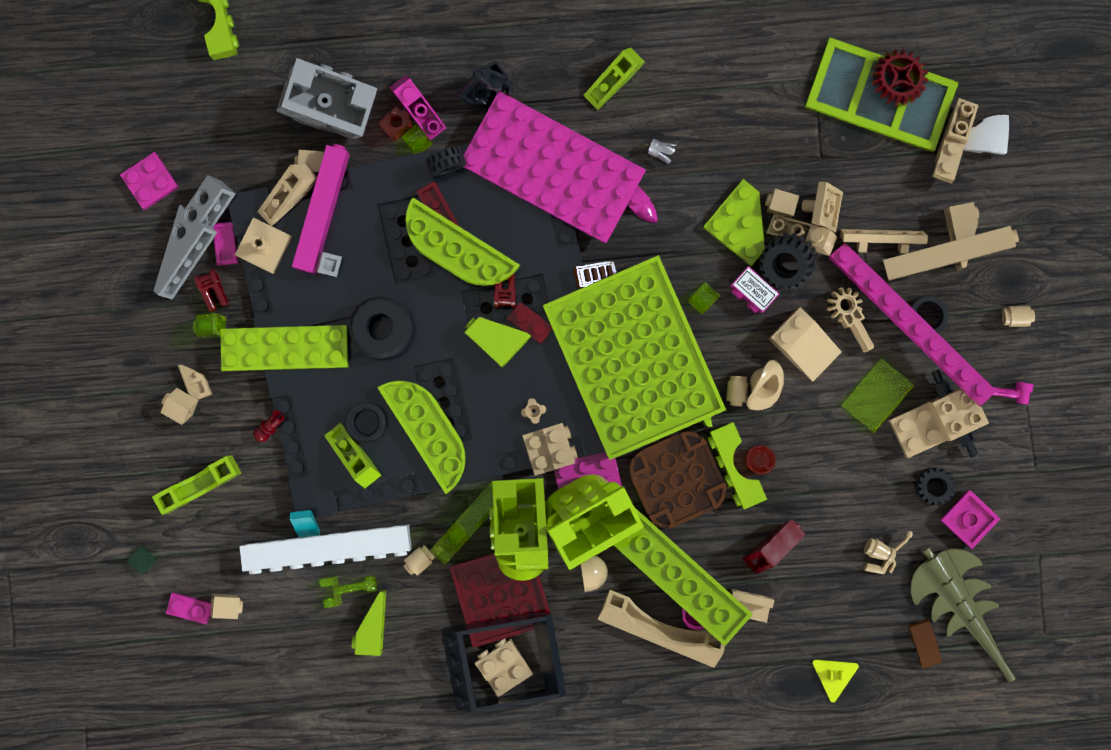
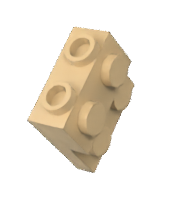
(550, 448)
(503, 666)

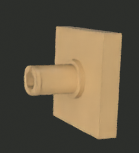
(825, 207)
(263, 245)

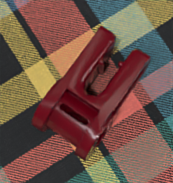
(205, 289)
(505, 297)

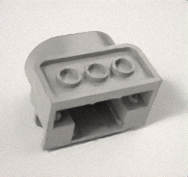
(344, 103)

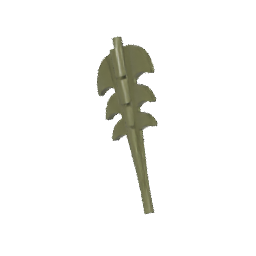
(943, 575)

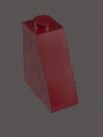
(774, 547)

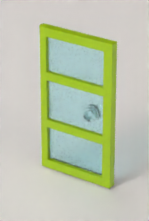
(846, 93)

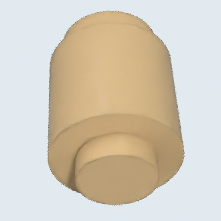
(1018, 316)
(737, 390)
(418, 560)

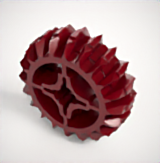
(913, 90)

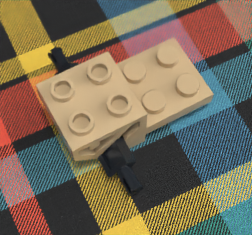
(939, 420)

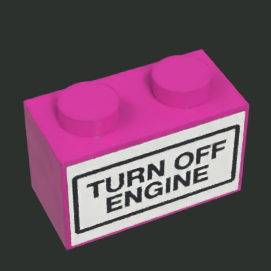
(753, 290)

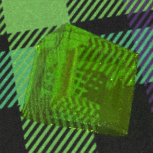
(416, 139)
(703, 298)

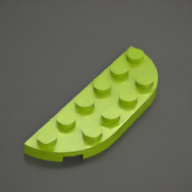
(456, 248)
(428, 430)

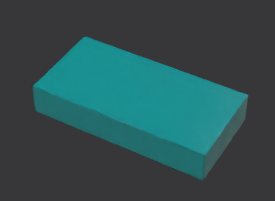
(304, 523)

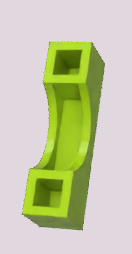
(220, 39)
(725, 441)
(197, 485)

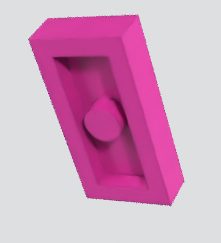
(189, 608)

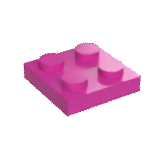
(149, 181)
(969, 519)

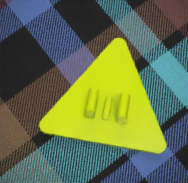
(834, 676)

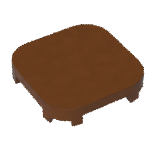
(677, 479)

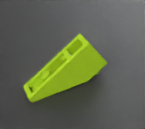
(614, 77)
(352, 456)
(371, 631)

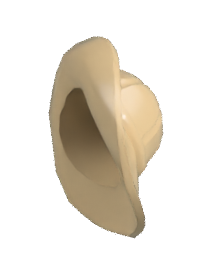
(766, 386)

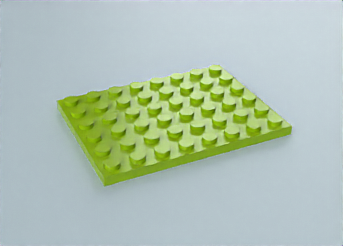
(634, 357)

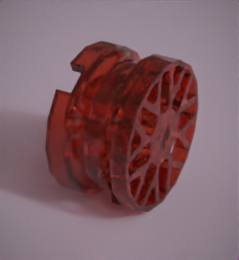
(760, 459)

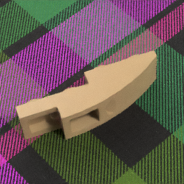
(954, 140)

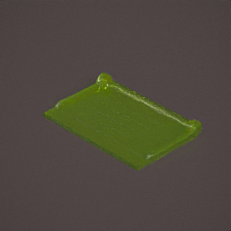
(877, 395)

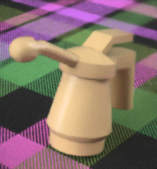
(879, 550)

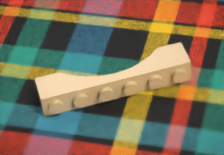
(695, 644)

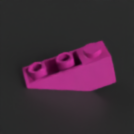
(417, 107)

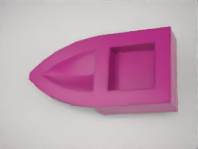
(642, 206)

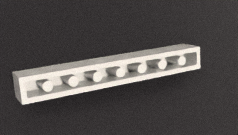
(326, 547)

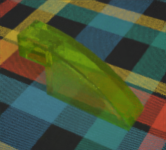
(464, 526)

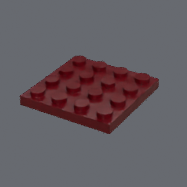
(492, 595)

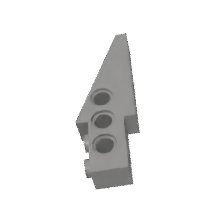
(192, 235)

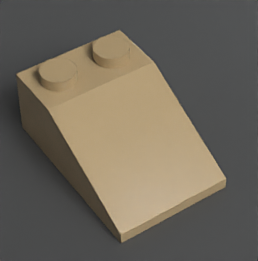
(805, 344)

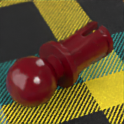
(268, 427)

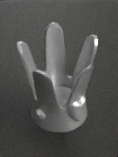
(657, 147)

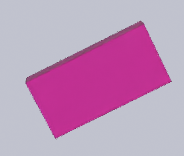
(225, 244)

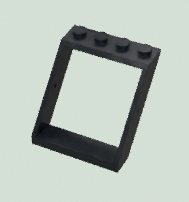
(459, 670)

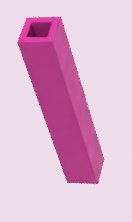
(321, 208)

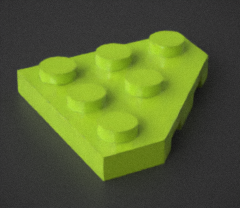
(739, 223)

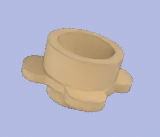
(527, 412)

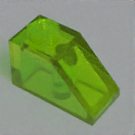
(209, 325)

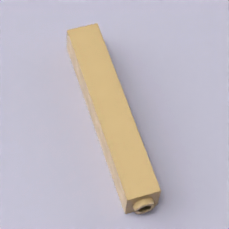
(951, 253)

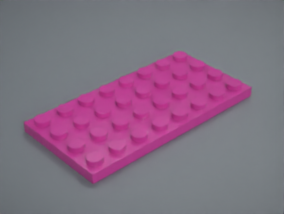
(552, 167)

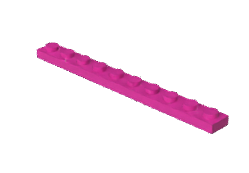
(912, 325)

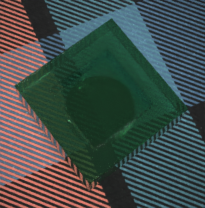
(142, 560)

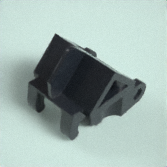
(485, 85)

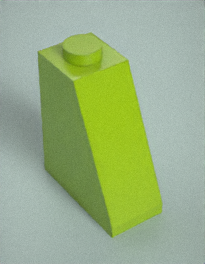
(496, 339)

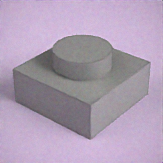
(328, 264)

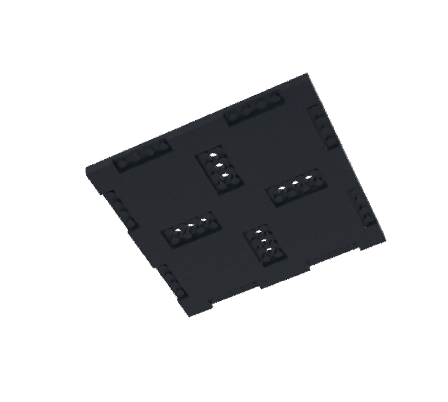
(481, 393)

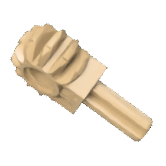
(851, 317)

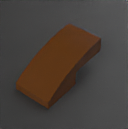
(925, 644)

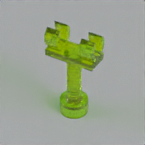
(369, 584)

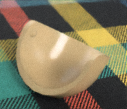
(594, 573)

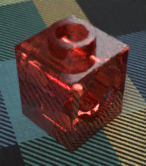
(396, 132)

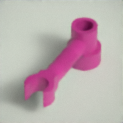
(1021, 392)

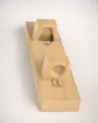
(901, 237)

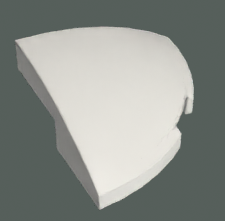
(989, 136)

